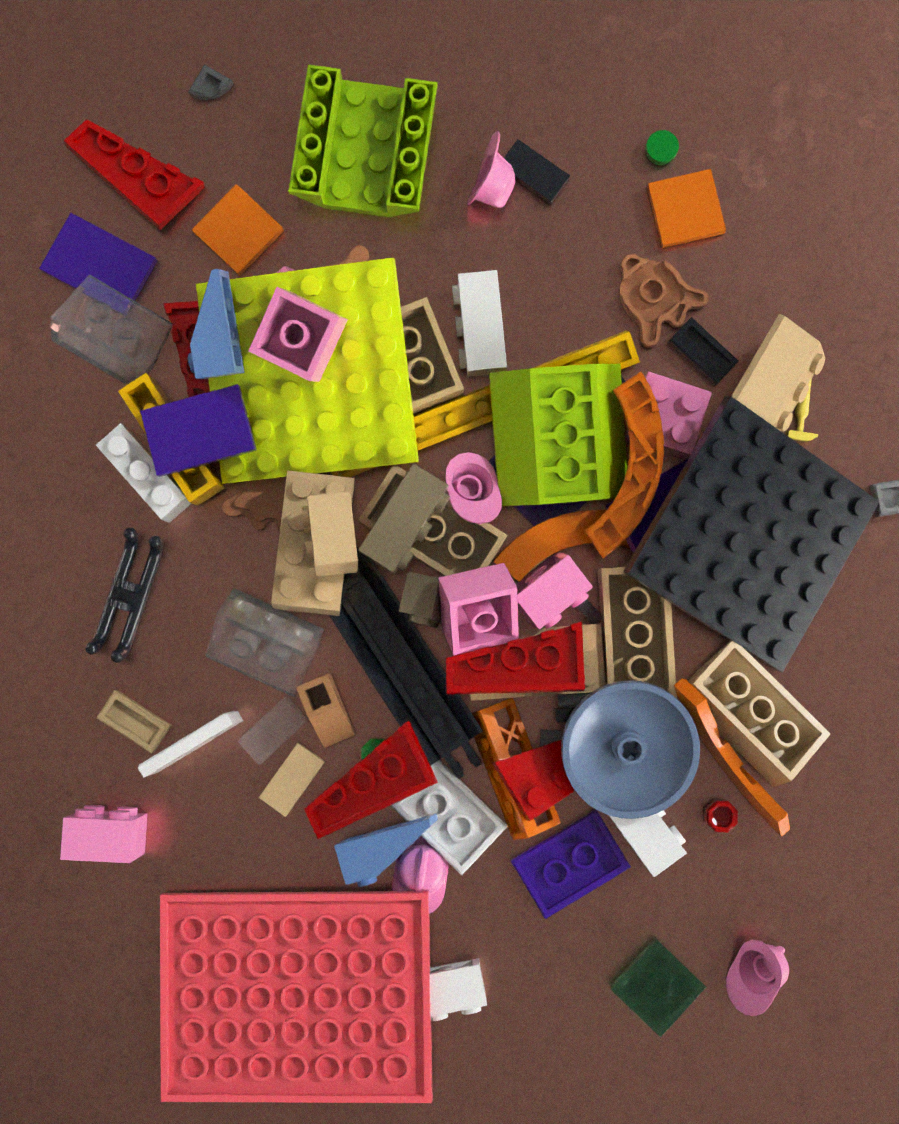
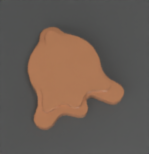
(656, 294)
(258, 501)

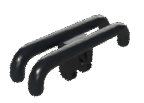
(127, 596)

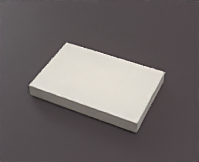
(190, 743)
(463, 823)

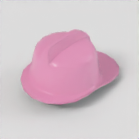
(494, 177)
(473, 488)
(421, 870)
(756, 977)

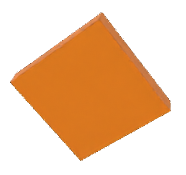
(686, 208)
(237, 230)

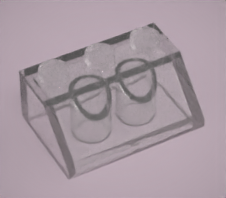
(110, 330)
(263, 642)

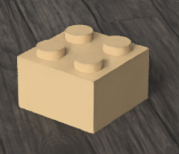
(333, 534)

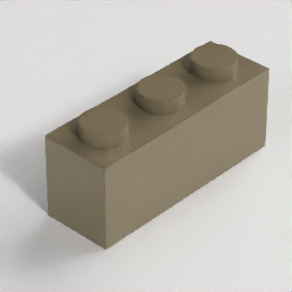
(405, 519)

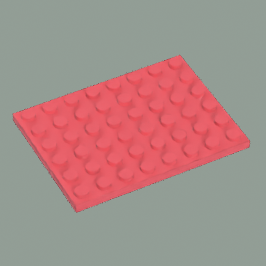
(295, 997)

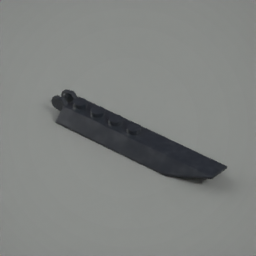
(403, 667)

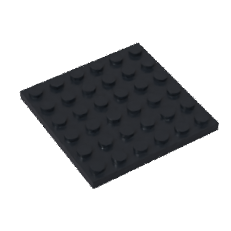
(752, 534)

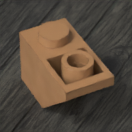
(325, 710)

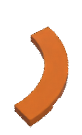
(643, 469)
(546, 539)
(727, 758)

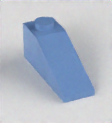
(215, 337)
(373, 852)

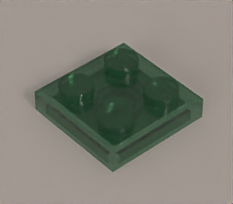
(657, 987)

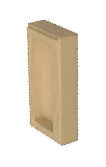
(134, 721)
(292, 779)

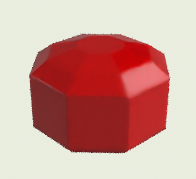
(721, 816)

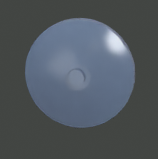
(630, 749)

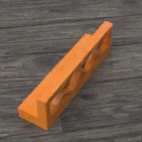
(493, 748)

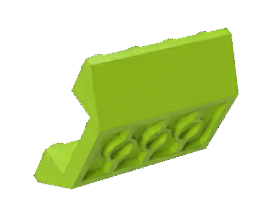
(362, 144)
(558, 434)

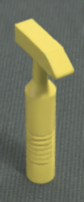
(801, 413)

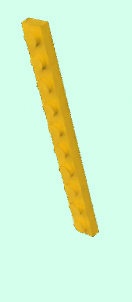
(476, 409)

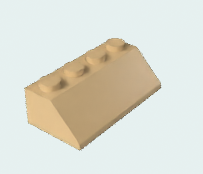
(780, 373)
(758, 714)

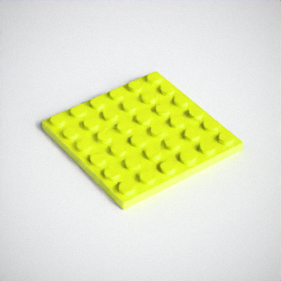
(360, 406)

